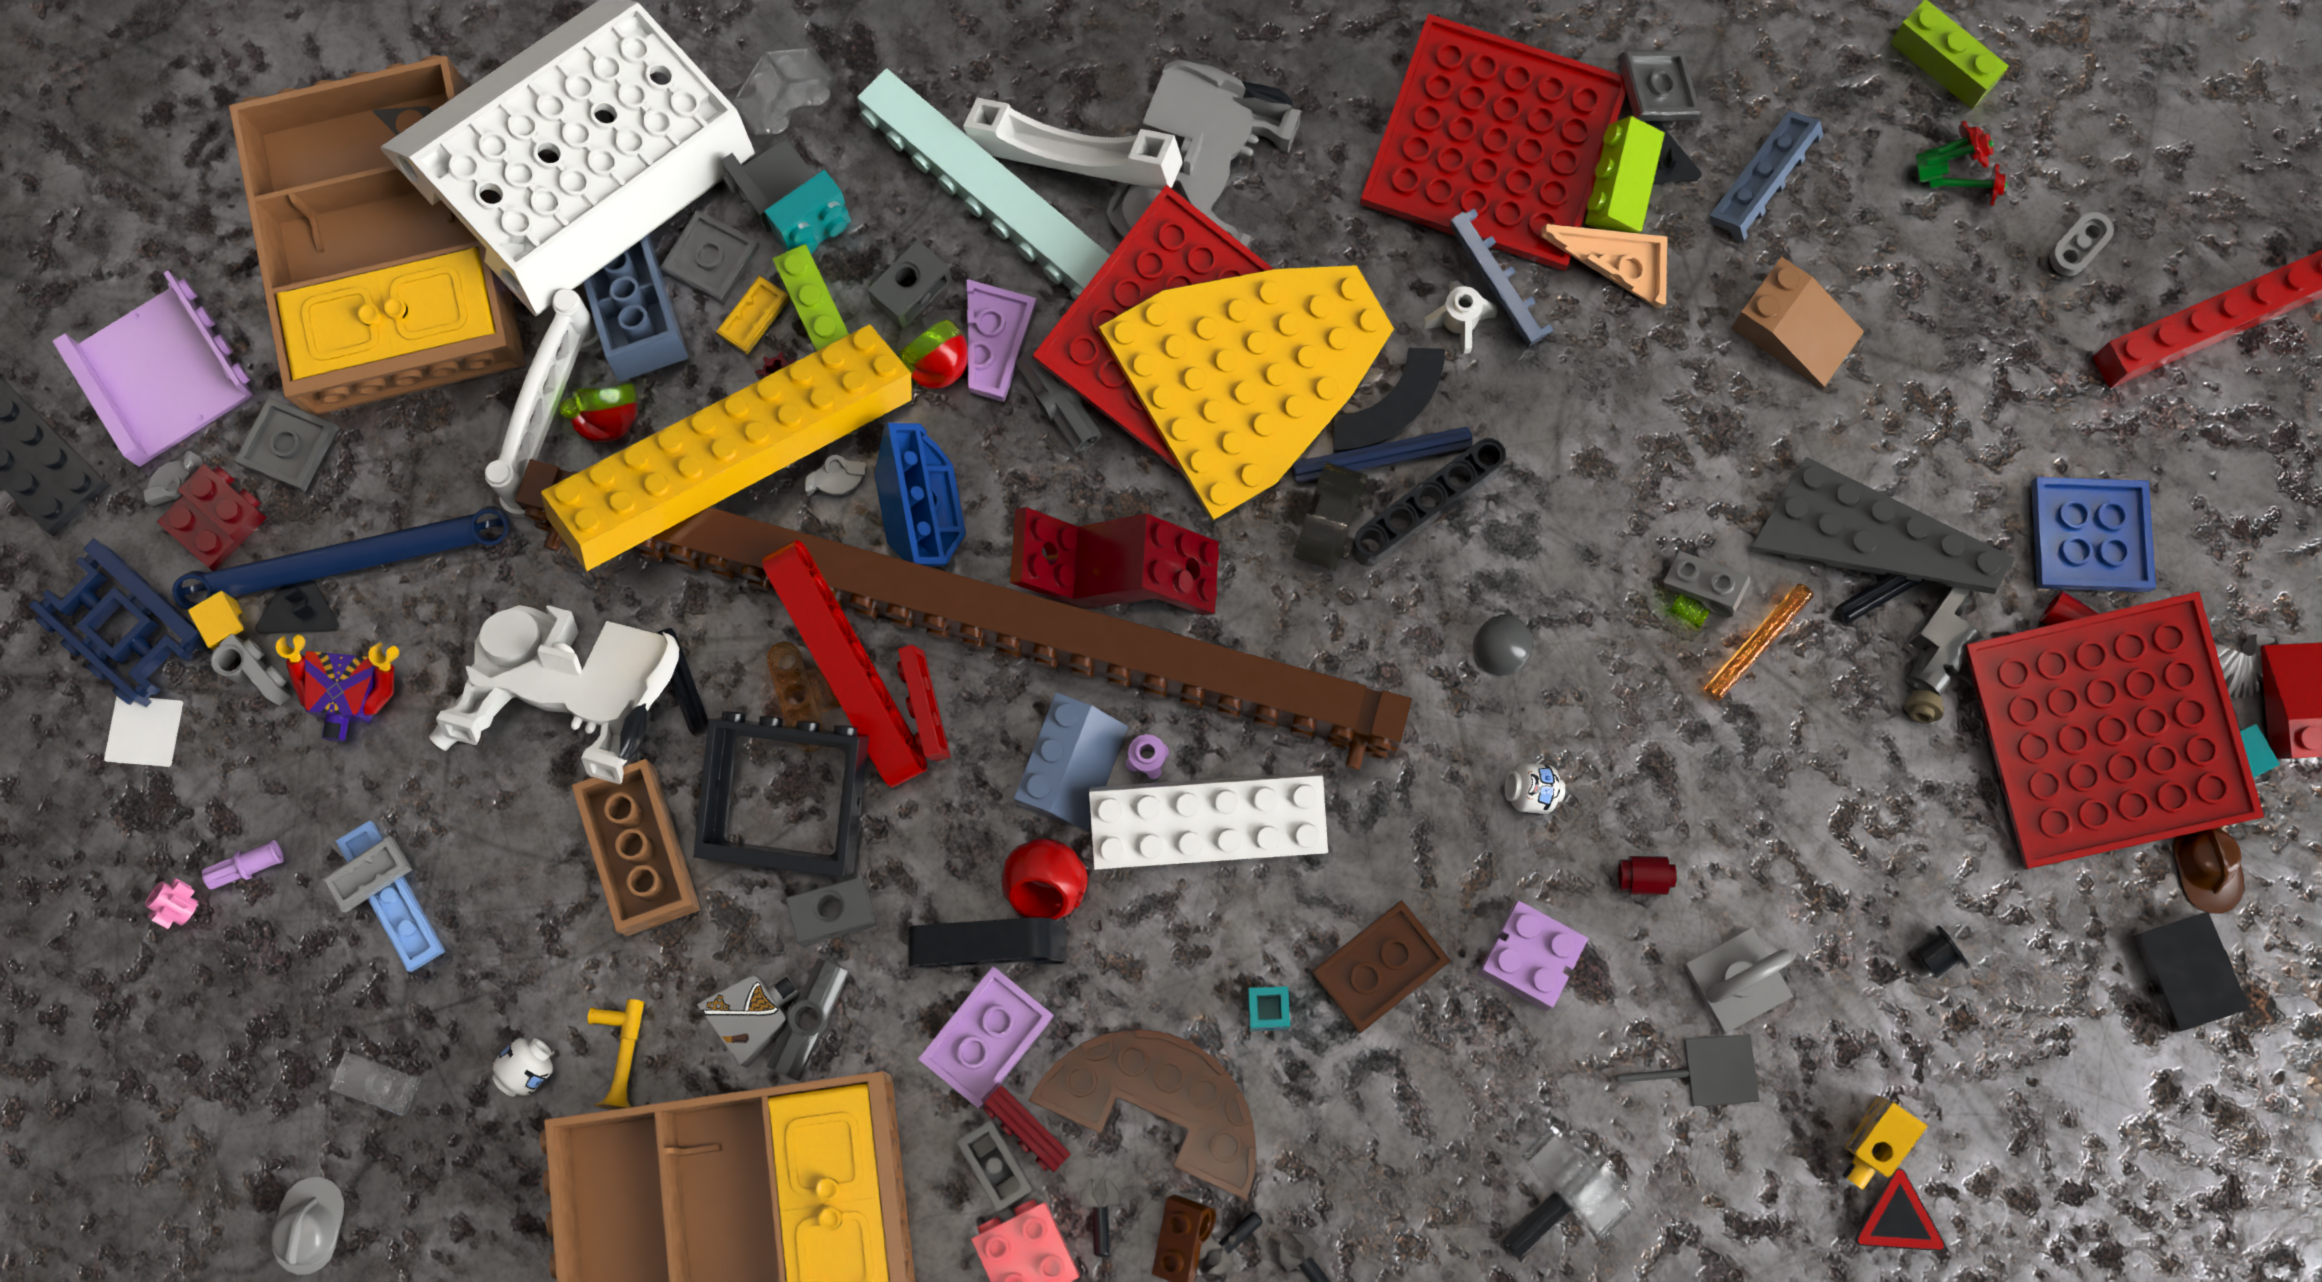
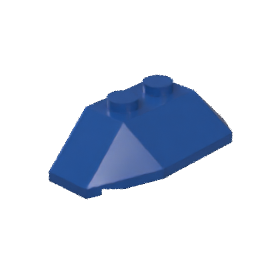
(918, 496)

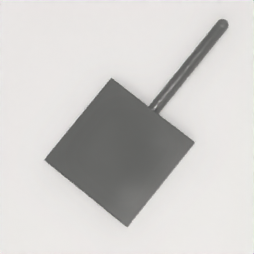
(1718, 1071)

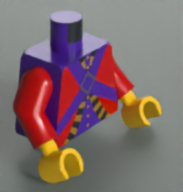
(340, 685)

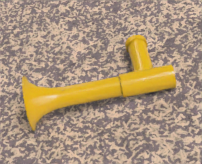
(630, 1023)

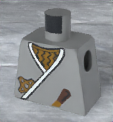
(749, 1015)

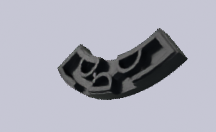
(1397, 409)

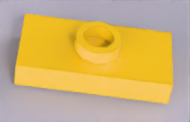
(753, 315)

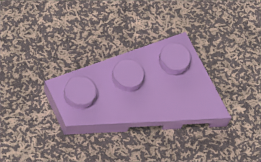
(996, 335)

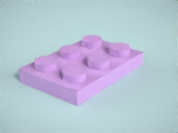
(986, 1037)

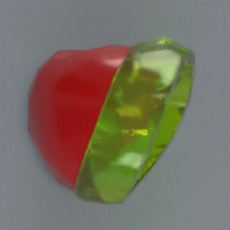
(937, 355)
(601, 413)

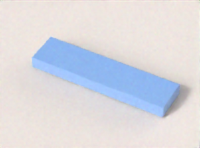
(396, 906)

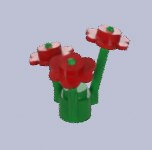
(1978, 145)

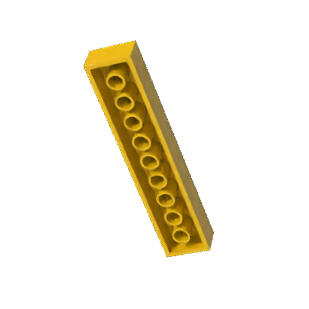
(726, 447)

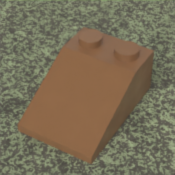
(1798, 323)

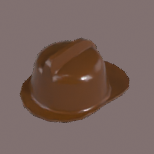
(2210, 869)

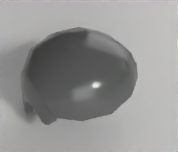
(1503, 645)

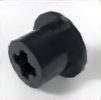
(1941, 954)

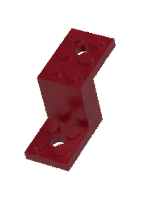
(1114, 561)

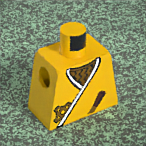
(1894, 1130)

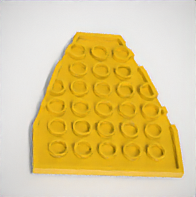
(1248, 370)

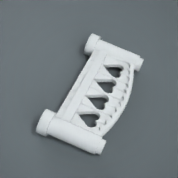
(577, 332)

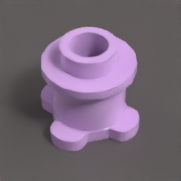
(1151, 766)

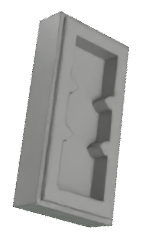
(367, 874)

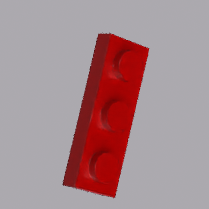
(922, 703)

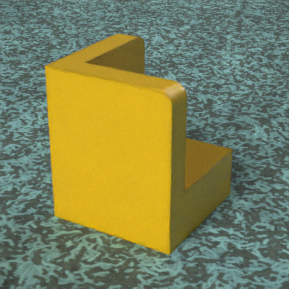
(217, 618)

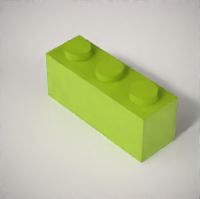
(1949, 54)
(1625, 176)
(810, 297)

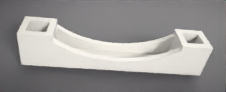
(1141, 159)

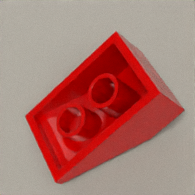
(2293, 699)

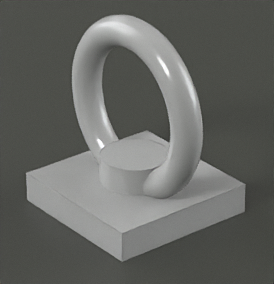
(1740, 980)

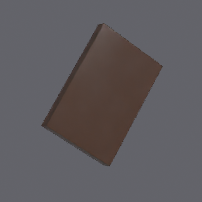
(1380, 966)

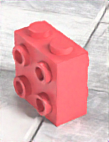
(1025, 1247)

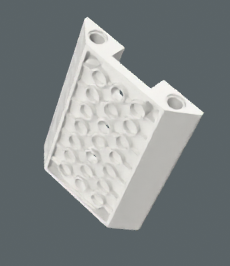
(610, 178)

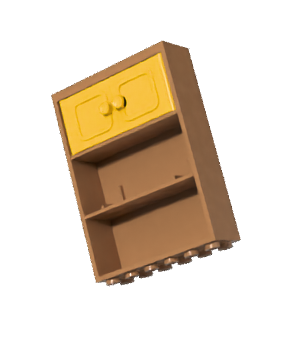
(356, 266)
(733, 1188)

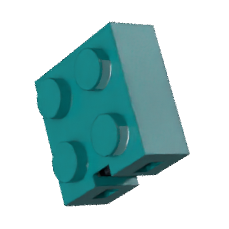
(809, 214)

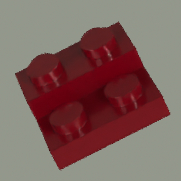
(212, 516)

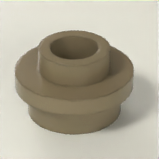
(1924, 706)

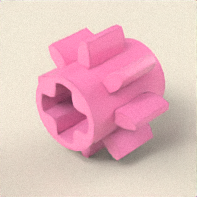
(171, 903)

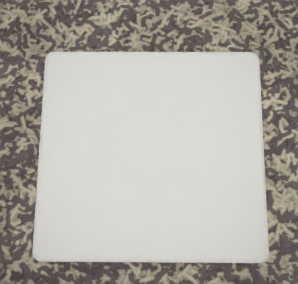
(144, 733)

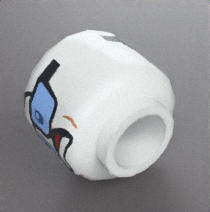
(1534, 788)
(522, 1067)

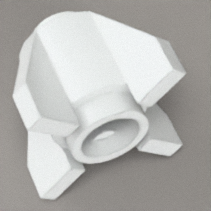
(1461, 313)

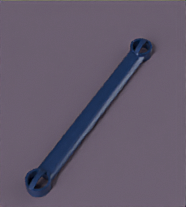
(344, 557)

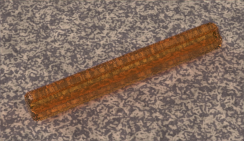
(1759, 642)

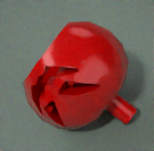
(1044, 879)

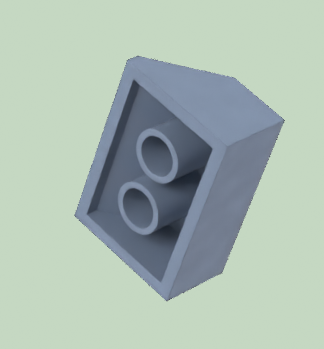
(1069, 757)

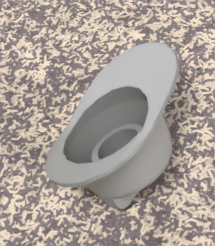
(308, 1225)

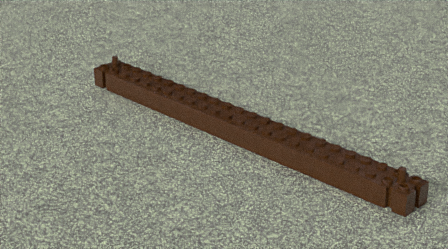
(1030, 627)

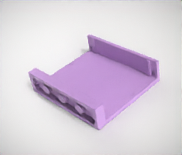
(157, 373)

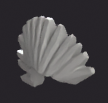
(2244, 667)

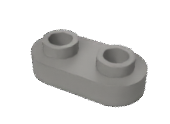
(2079, 245)

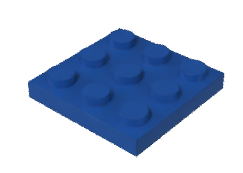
(2093, 534)

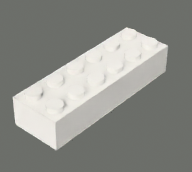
(1208, 820)

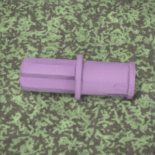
(242, 865)

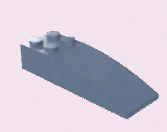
(635, 313)

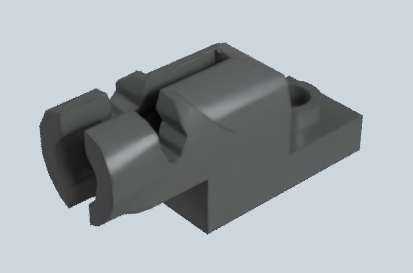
(1942, 643)

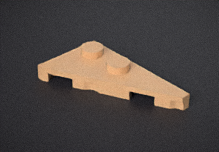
(1626, 258)

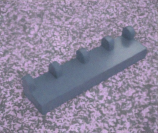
(1766, 174)
(1498, 279)

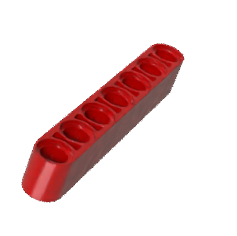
(844, 662)

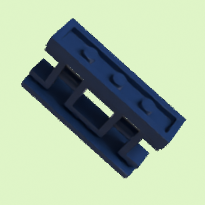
(140, 602)

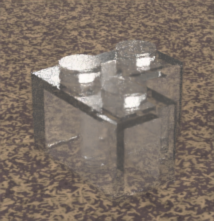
(780, 85)
(1581, 1179)

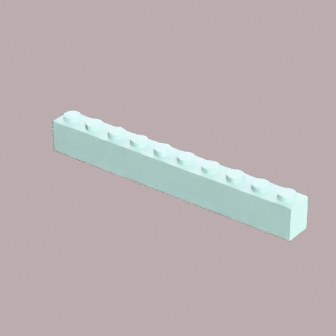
(982, 182)

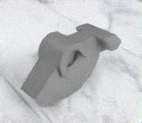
(835, 477)
(170, 478)

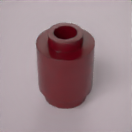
(1646, 875)

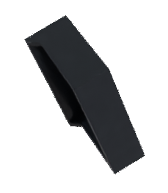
(2191, 972)

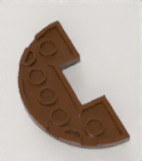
(1168, 1080)

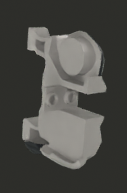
(1211, 123)

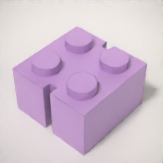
(1533, 956)

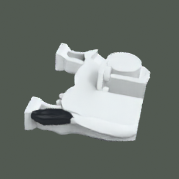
(532, 659)

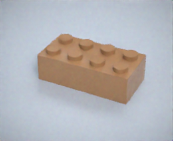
(636, 849)

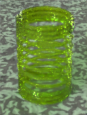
(1697, 623)

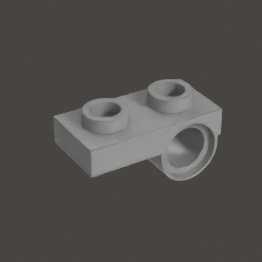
(1708, 582)
(252, 668)

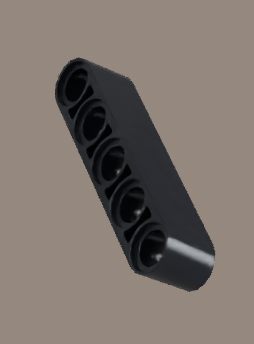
(1435, 486)

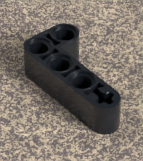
(987, 942)

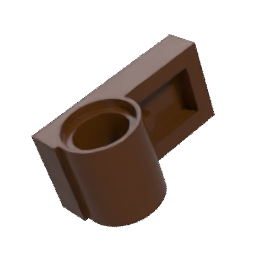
(1182, 1233)

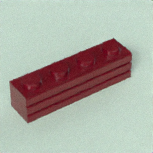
(1031, 1133)

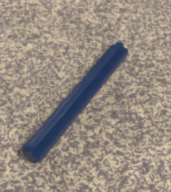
(1386, 453)

